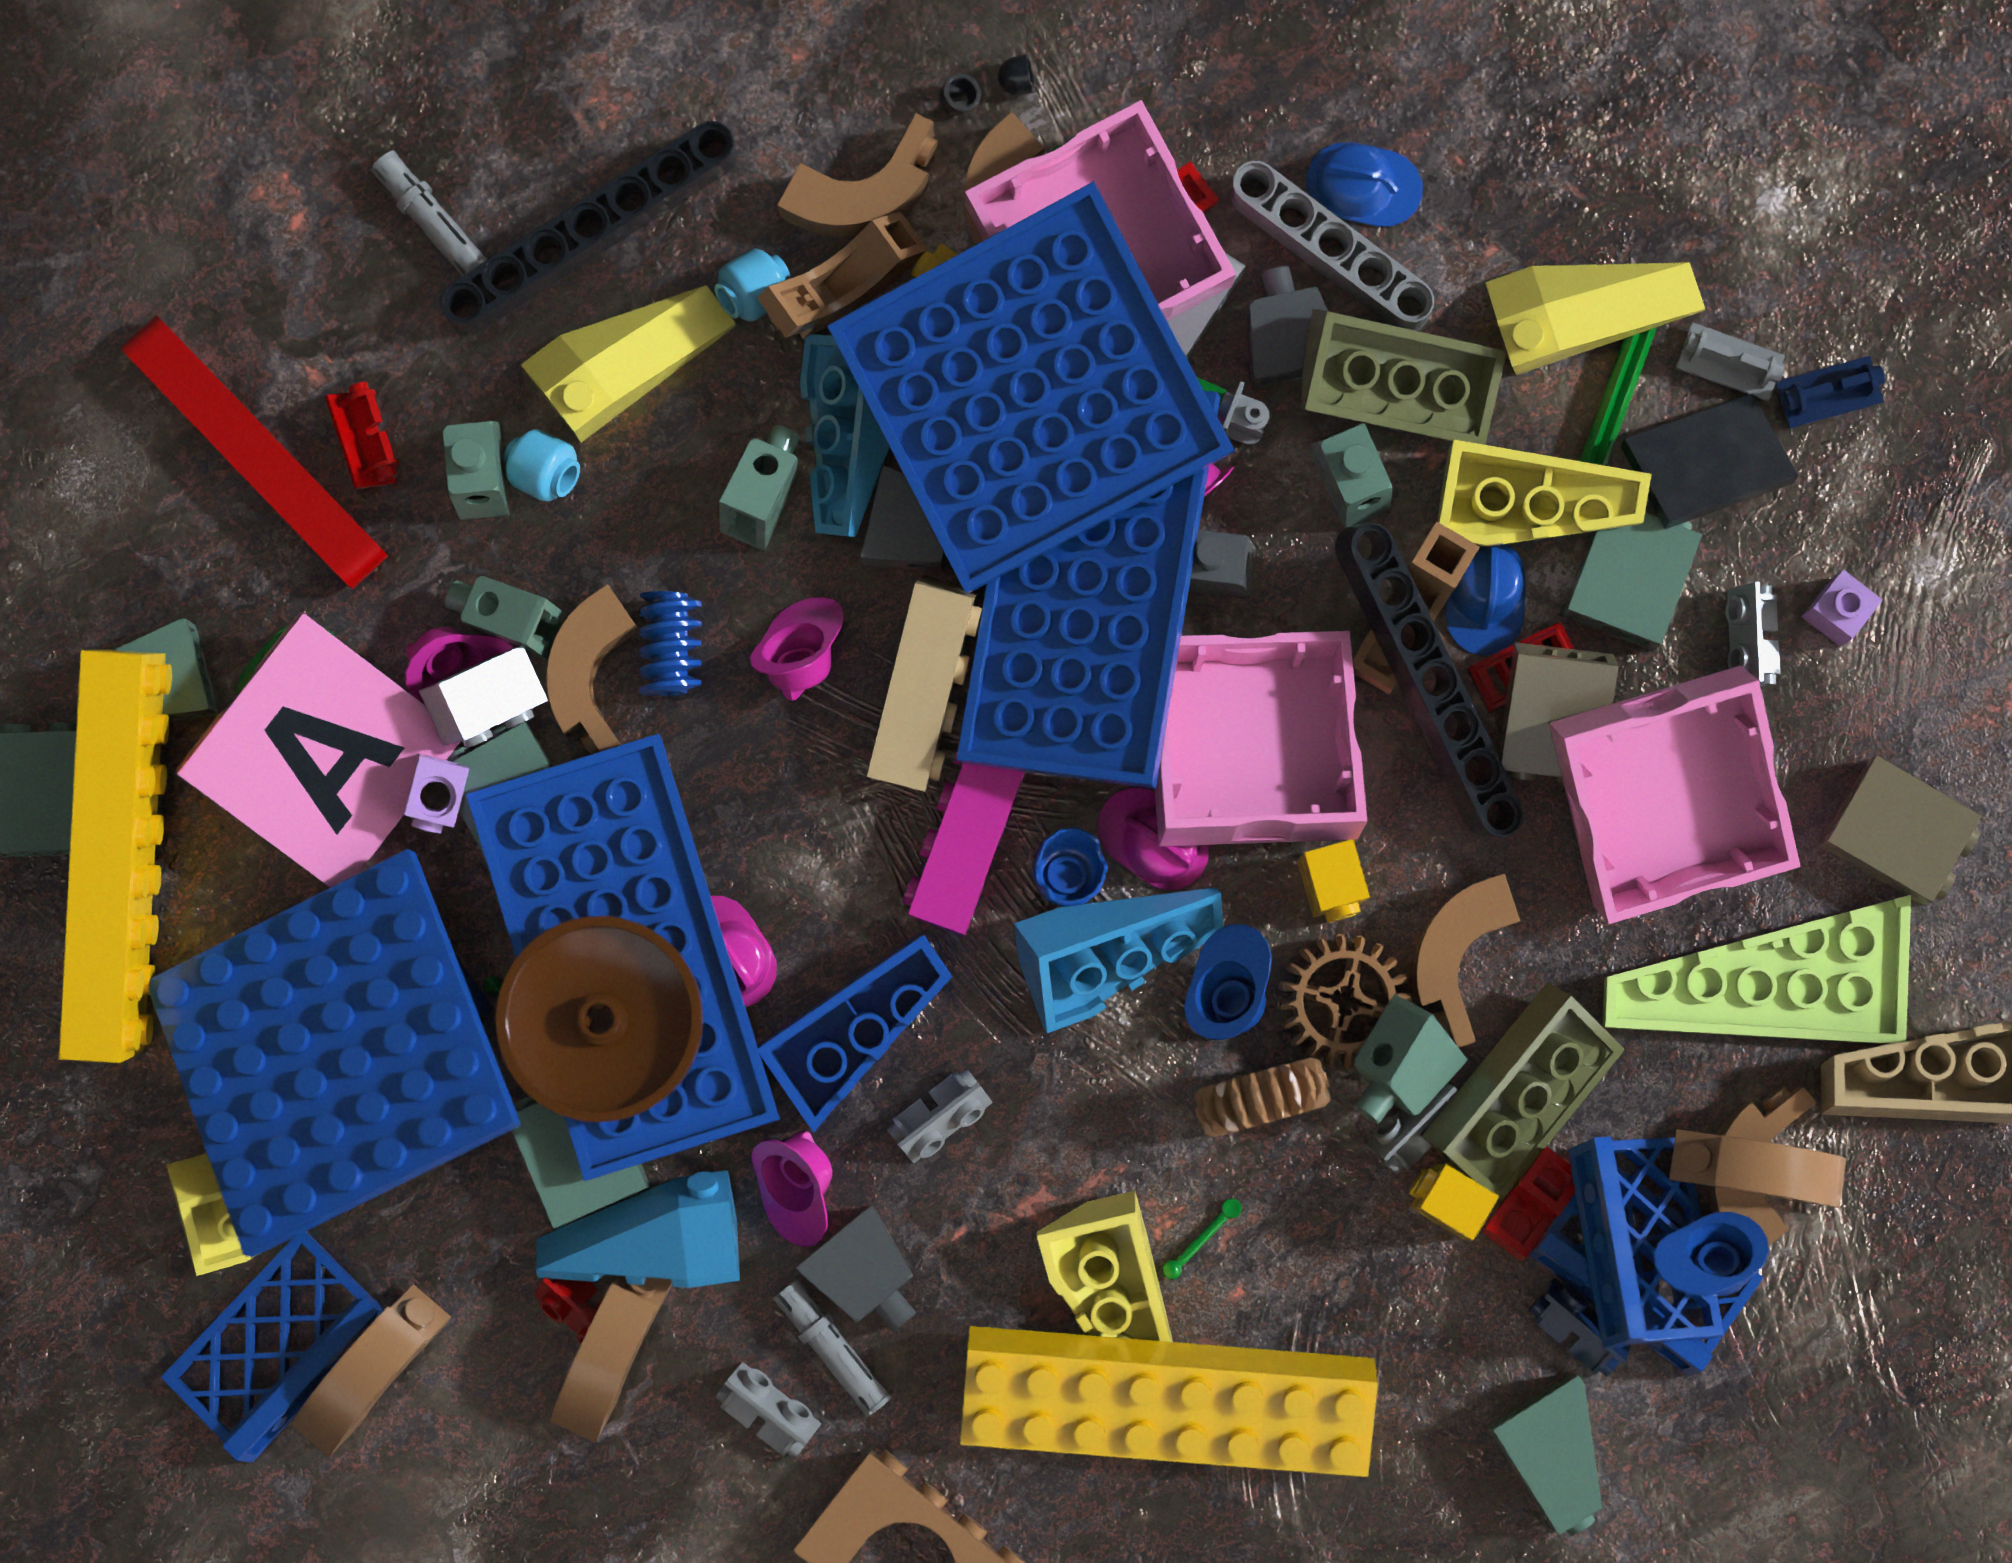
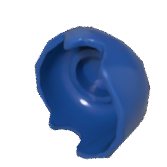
(1069, 867)

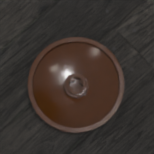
(599, 1019)

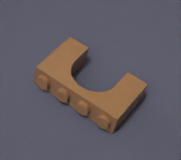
(882, 1496)

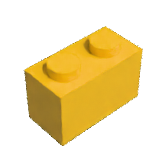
(1333, 881)
(1452, 1200)

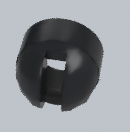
(1017, 75)
(956, 86)

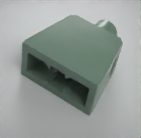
(476, 468)
(1353, 474)
(760, 488)
(507, 614)
(191, 687)
(1405, 1061)

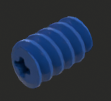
(669, 644)

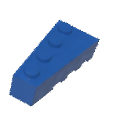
(845, 1033)

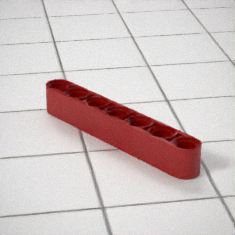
(254, 452)

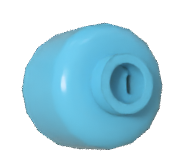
(745, 280)
(541, 465)

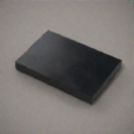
(1710, 460)

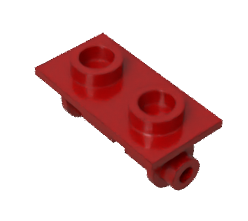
(362, 444)
(568, 1303)

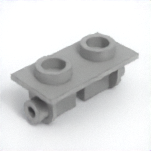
(1730, 362)
(1243, 417)
(1751, 612)
(924, 1132)
(1399, 1136)
(752, 1394)

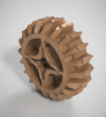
(1301, 990)
(1262, 1097)

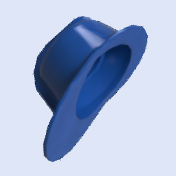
(1365, 184)
(1488, 602)
(1229, 983)
(1712, 1255)

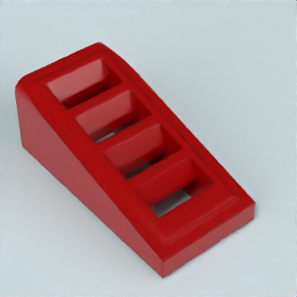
(1481, 678)

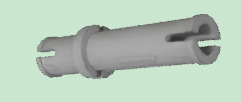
(416, 200)
(831, 1347)

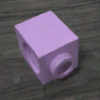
(1841, 608)
(429, 770)

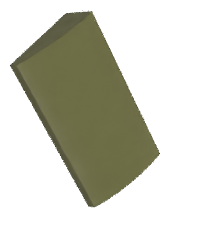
(1400, 377)
(1524, 1091)

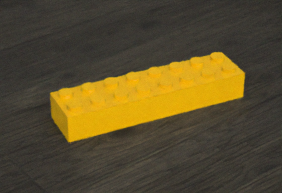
(114, 854)
(1169, 1401)

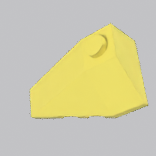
(1577, 308)
(615, 362)
(1525, 496)
(204, 1216)
(1106, 1269)

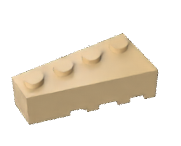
(923, 683)
(1929, 1078)

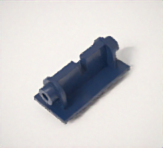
(1831, 391)
(1568, 1312)

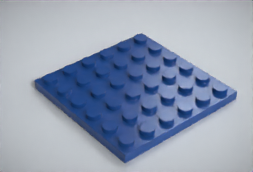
(1031, 388)
(331, 1053)

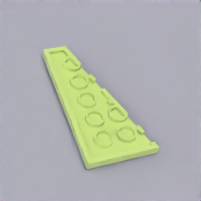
(1807, 982)

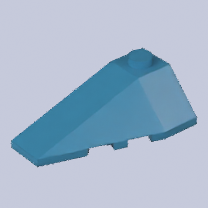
(844, 437)
(1094, 950)
(669, 1232)

